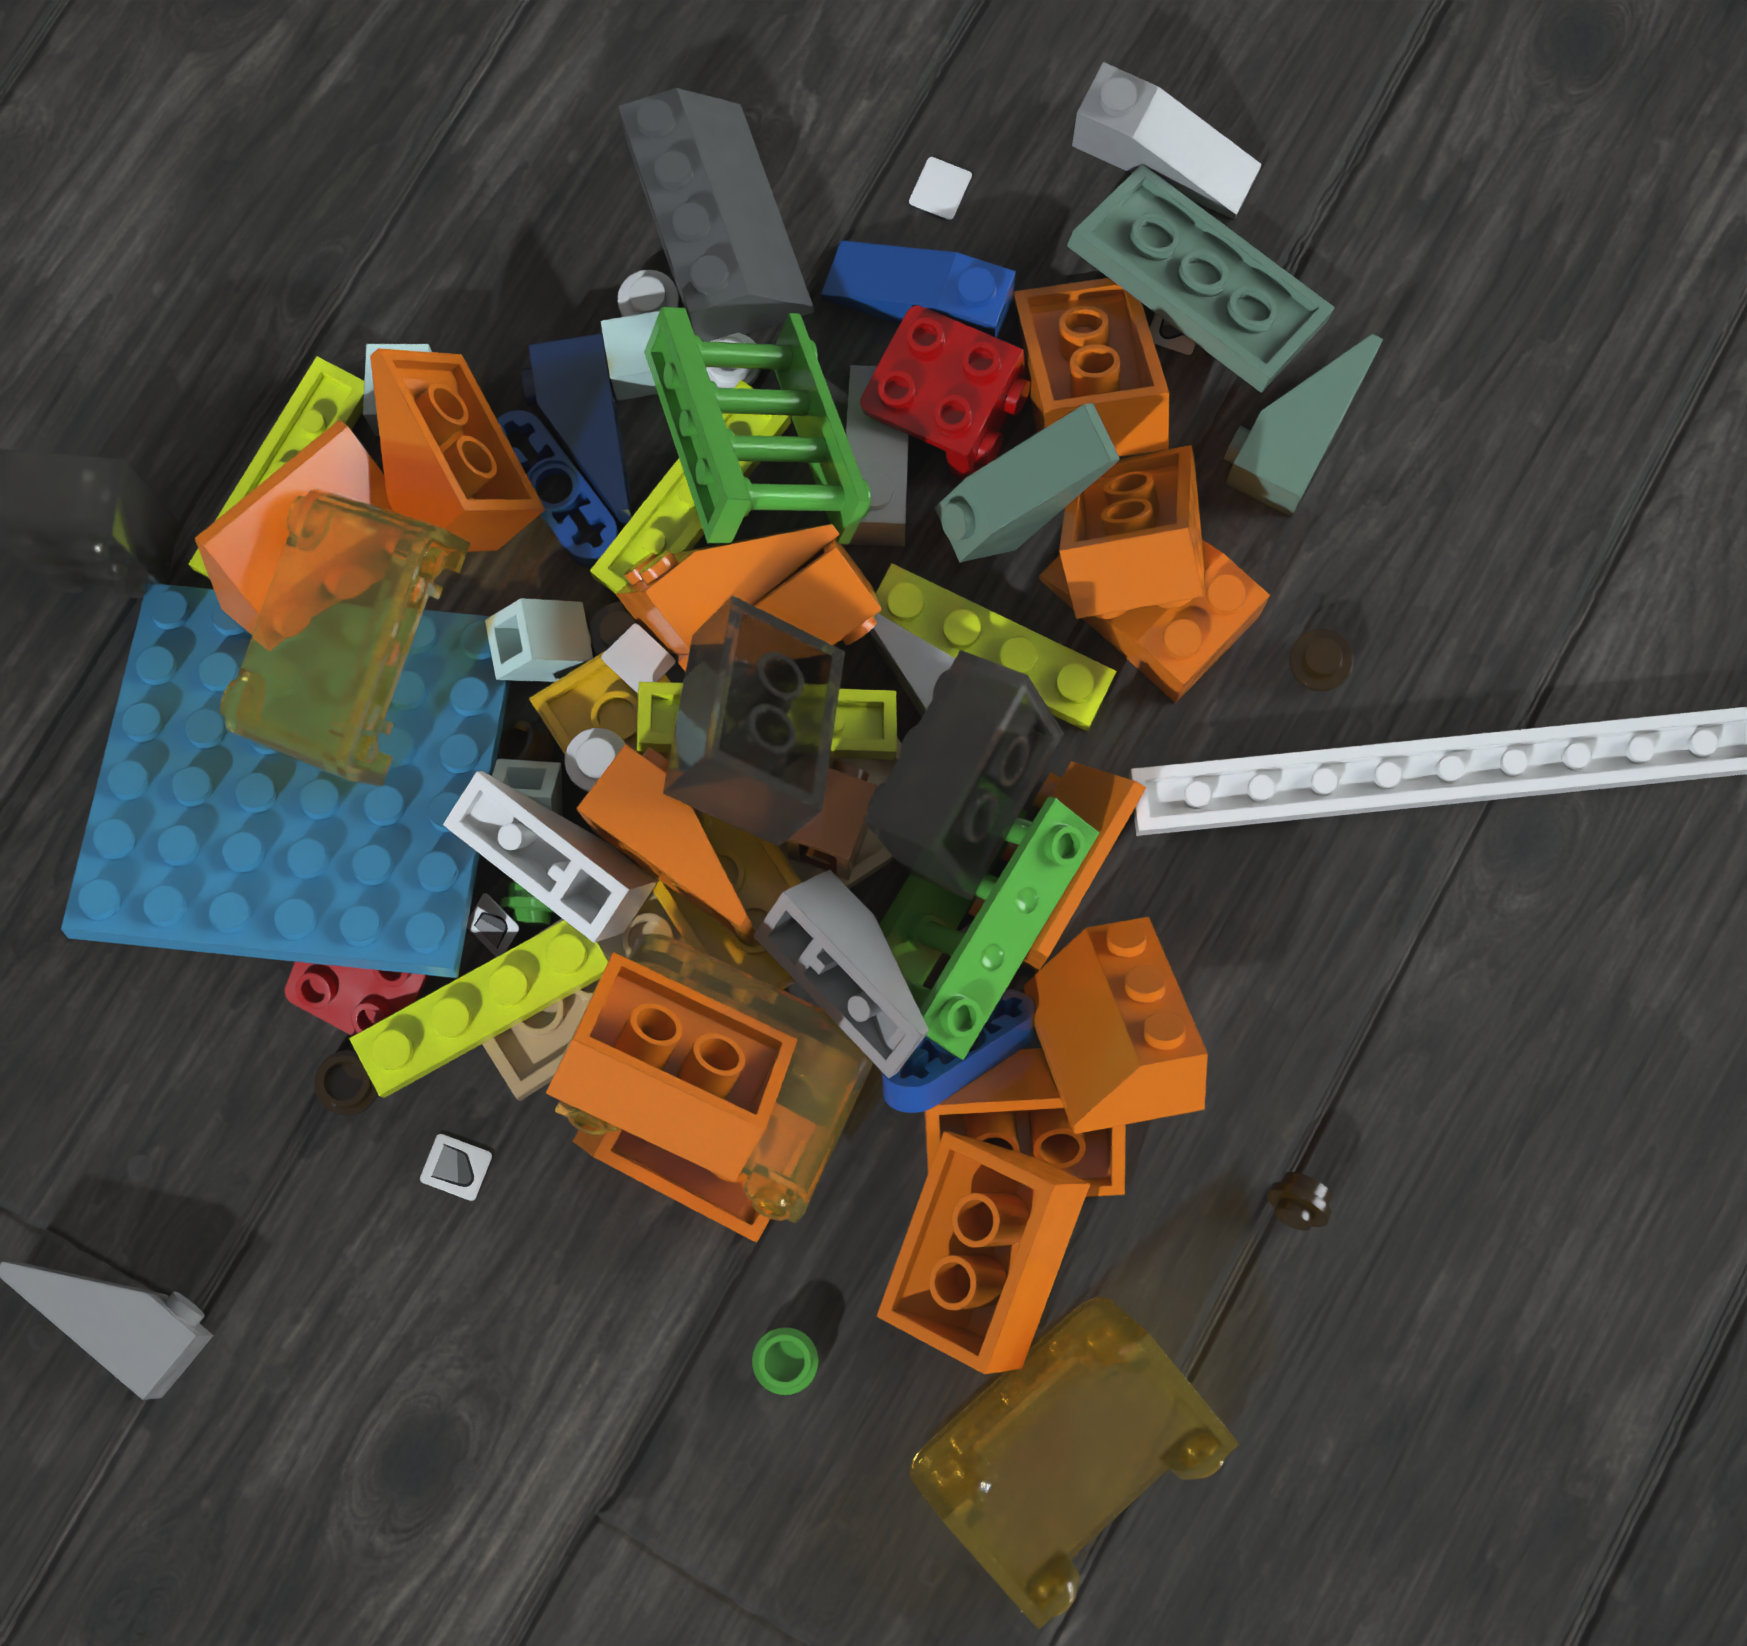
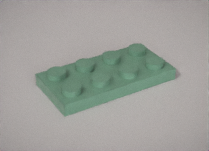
(1201, 277)

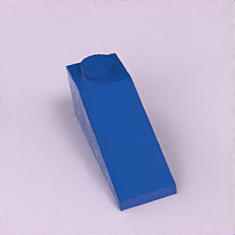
(895, 278)

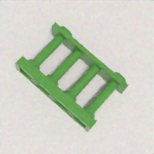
(712, 451)
(987, 956)

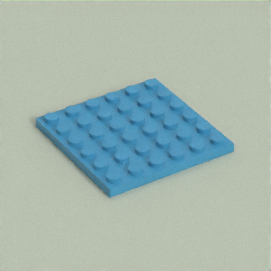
(265, 856)

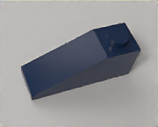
(580, 410)

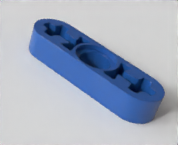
(594, 513)
(935, 1075)

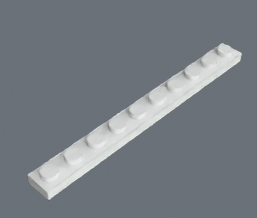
(1441, 771)

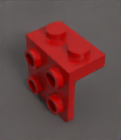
(948, 387)
(351, 996)

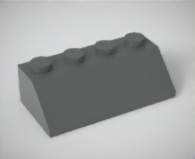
(714, 213)

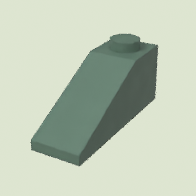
(1293, 432)
(1026, 486)

